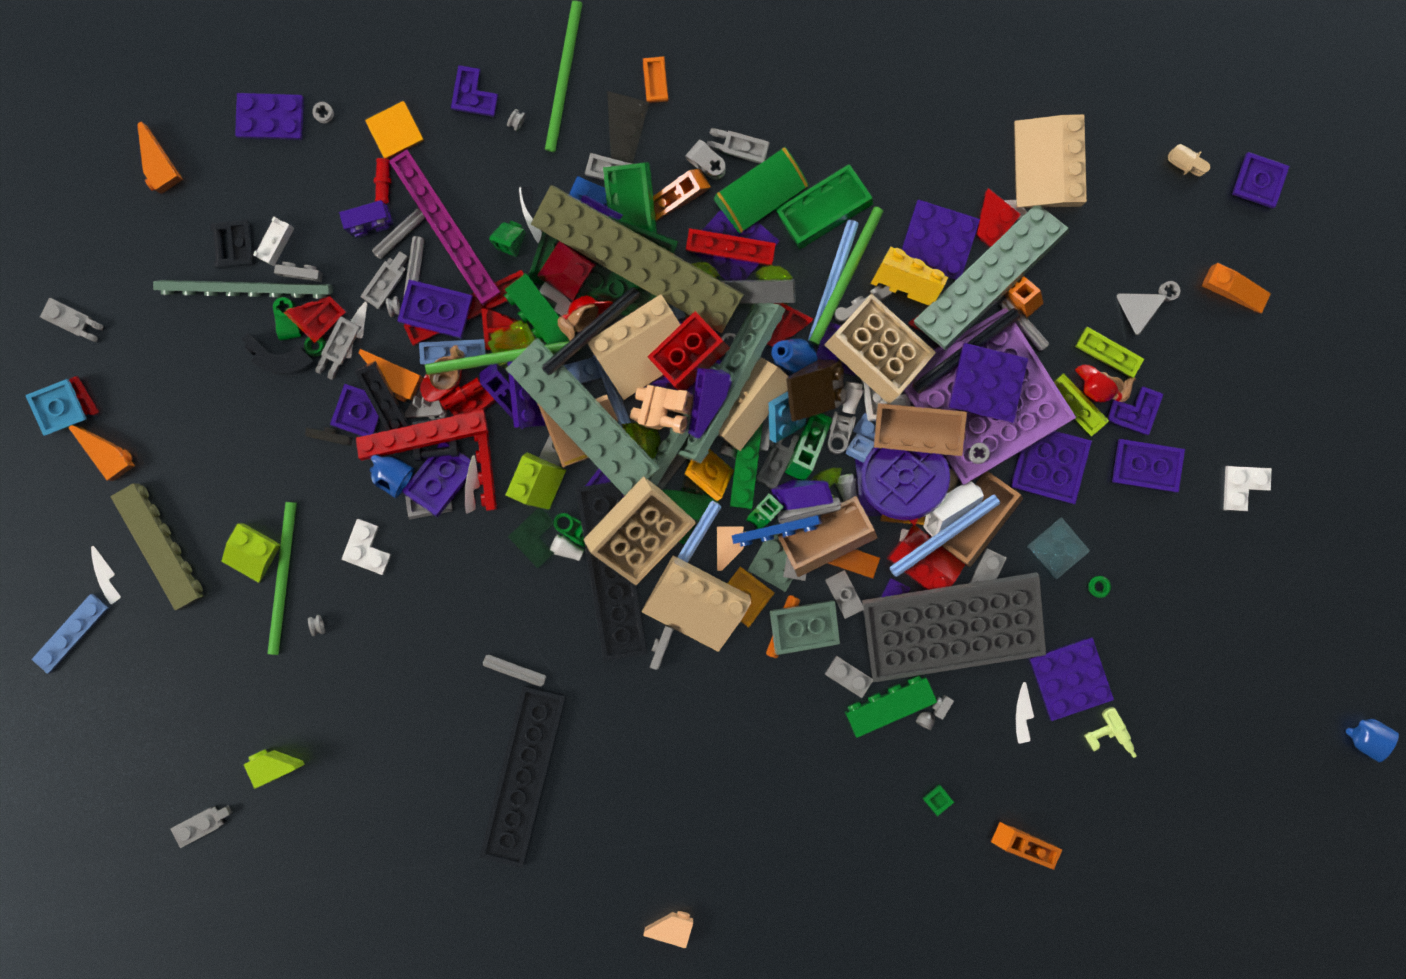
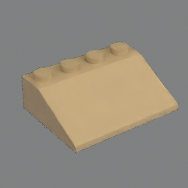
(1050, 161)
(628, 342)
(880, 348)
(639, 531)
(697, 604)

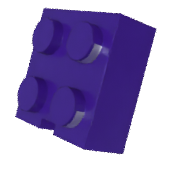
(366, 218)

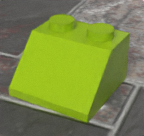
(535, 481)
(250, 552)
(269, 766)

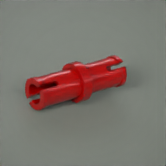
(382, 180)
(461, 394)

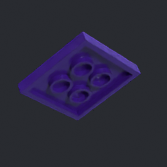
(940, 238)
(729, 268)
(988, 383)
(1052, 467)
(1071, 679)

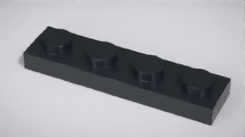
(381, 396)

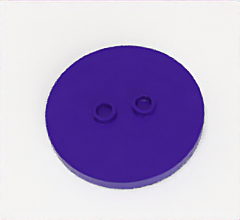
(905, 482)

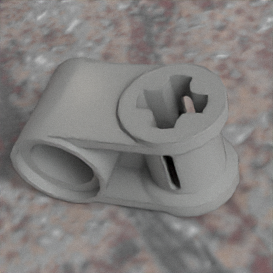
(704, 158)
(840, 431)

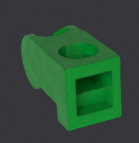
(764, 512)

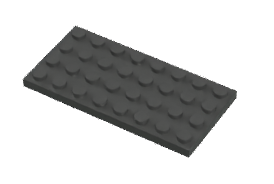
(954, 627)

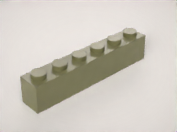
(157, 546)

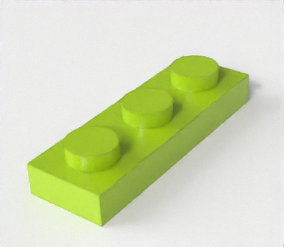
(1109, 352)
(1085, 411)

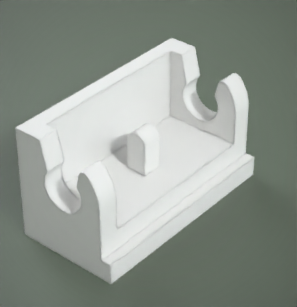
(274, 241)

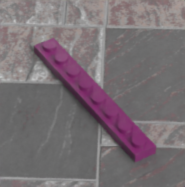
(444, 227)

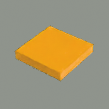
(394, 130)
(710, 475)
(757, 590)

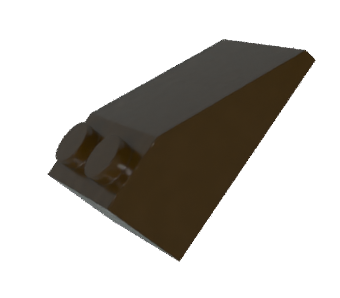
(816, 389)

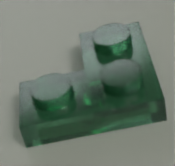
(527, 537)

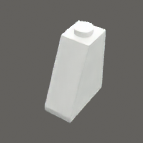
(953, 507)

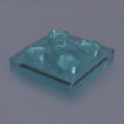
(1058, 548)

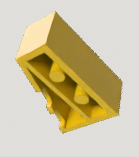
(910, 276)

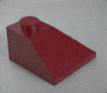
(566, 270)

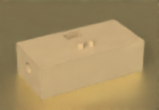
(752, 405)

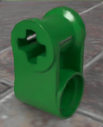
(285, 326)
(573, 531)

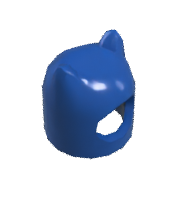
(390, 474)
(1374, 739)

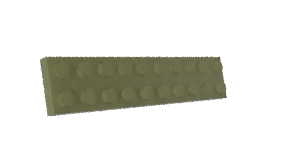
(636, 258)

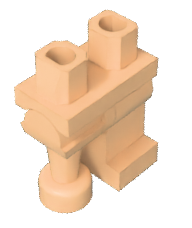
(657, 403)

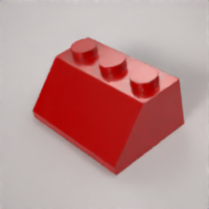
(686, 350)
(933, 571)

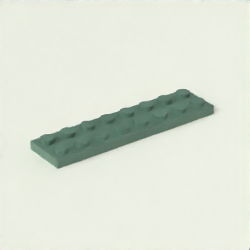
(991, 276)
(740, 361)
(582, 418)

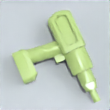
(1114, 728)

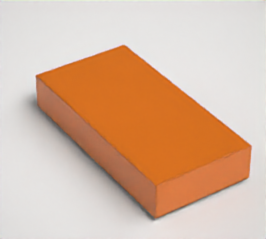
(655, 79)

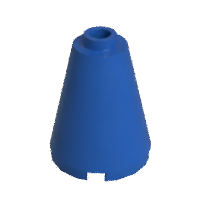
(793, 355)

